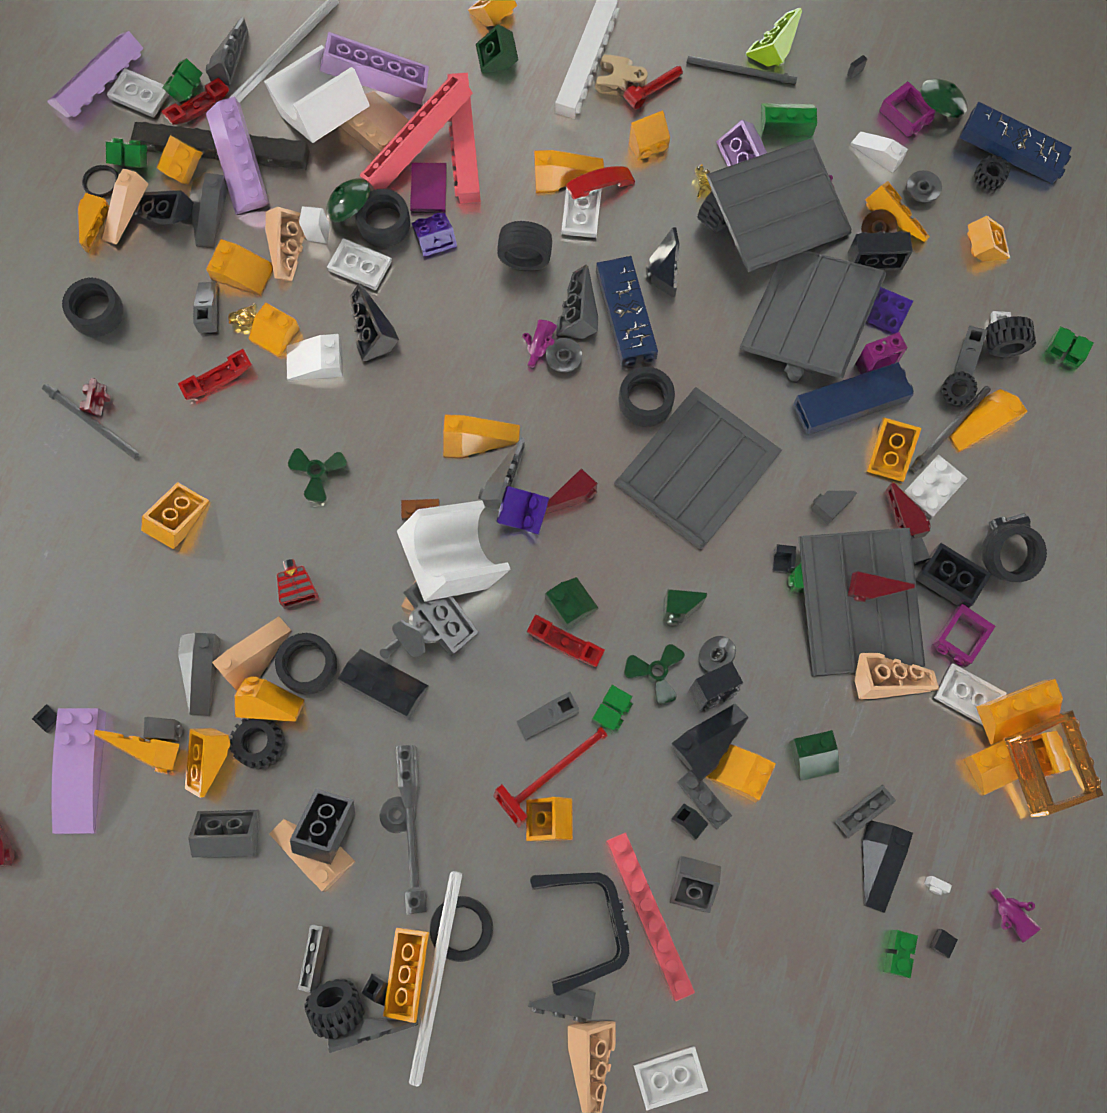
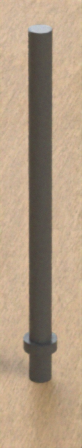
(743, 70)
(55, 394)
(922, 460)

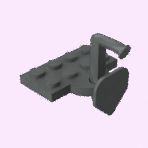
(439, 620)

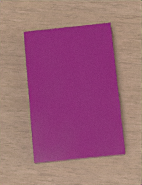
(428, 187)

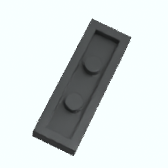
(704, 799)
(865, 811)
(313, 958)

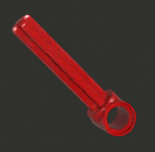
(637, 95)

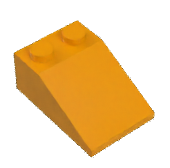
(239, 268)
(893, 449)
(173, 515)
(265, 700)
(205, 757)
(743, 772)

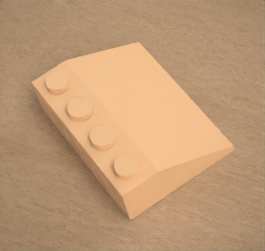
(376, 124)

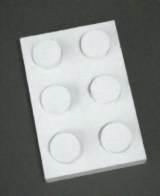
(138, 93)
(581, 214)
(359, 264)
(935, 486)
(966, 691)
(670, 1078)

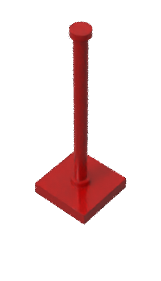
(512, 804)

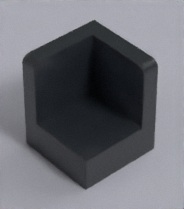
(784, 558)

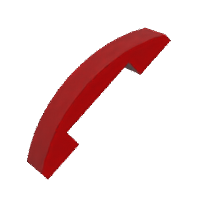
(197, 106)
(599, 179)
(216, 377)
(565, 642)

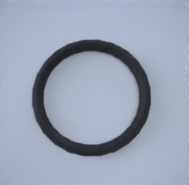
(92, 169)

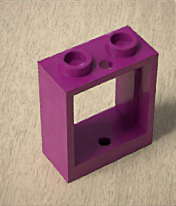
(914, 97)
(878, 355)
(973, 620)

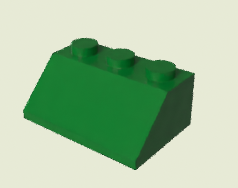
(788, 119)

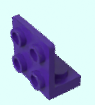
(434, 234)
(889, 310)
(522, 509)

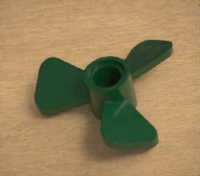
(299, 462)
(638, 668)

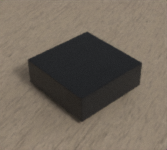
(857, 66)
(46, 718)

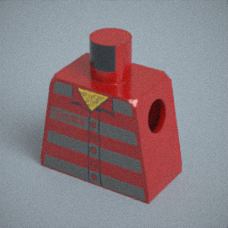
(294, 585)

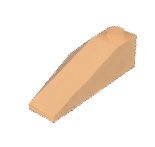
(125, 198)
(284, 241)
(253, 653)
(885, 677)
(320, 873)
(589, 1054)

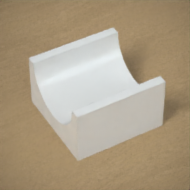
(315, 100)
(447, 551)

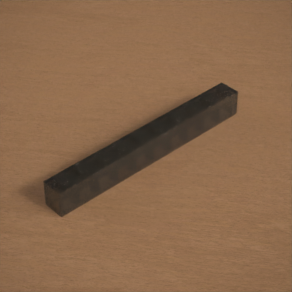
(268, 150)

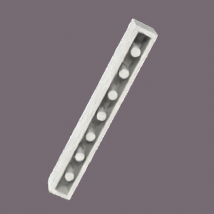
(586, 58)

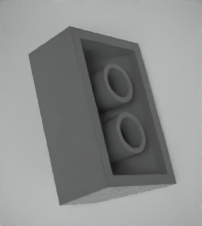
(224, 833)

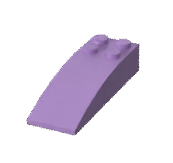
(76, 770)

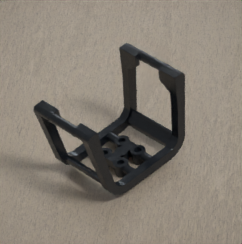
(619, 926)

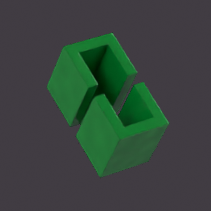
(184, 80)
(130, 154)
(1078, 350)
(616, 700)
(900, 963)

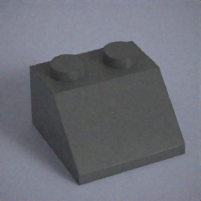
(695, 884)

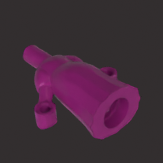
(541, 340)
(1014, 916)

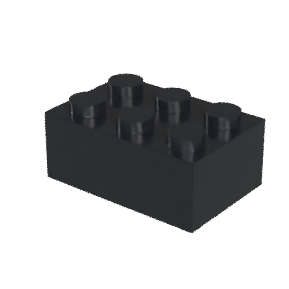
(881, 250)
(953, 576)
(716, 686)
(322, 826)

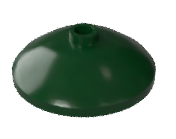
(944, 97)
(347, 199)

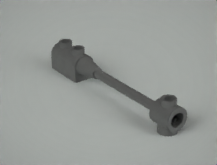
(407, 784)

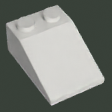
(315, 358)

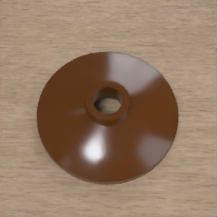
(881, 217)

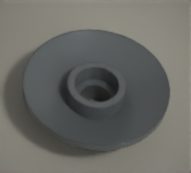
(927, 181)
(567, 348)
(713, 649)

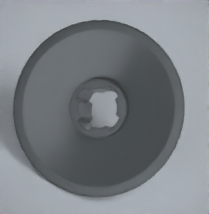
(387, 819)

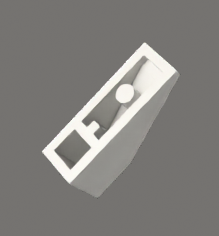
(880, 149)

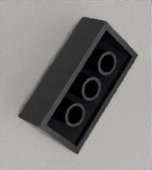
(383, 683)

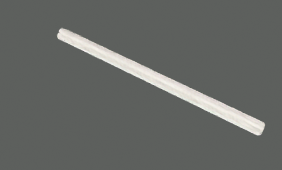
(283, 50)
(435, 978)

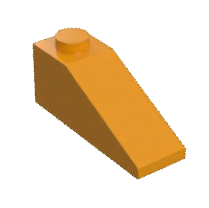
(91, 216)

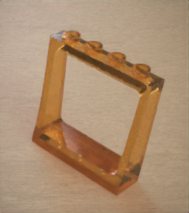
(1030, 771)

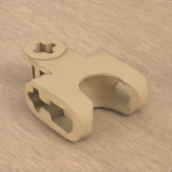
(622, 75)

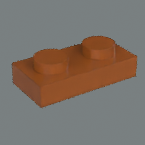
(409, 507)

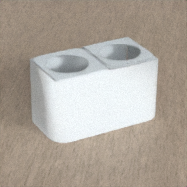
(314, 224)

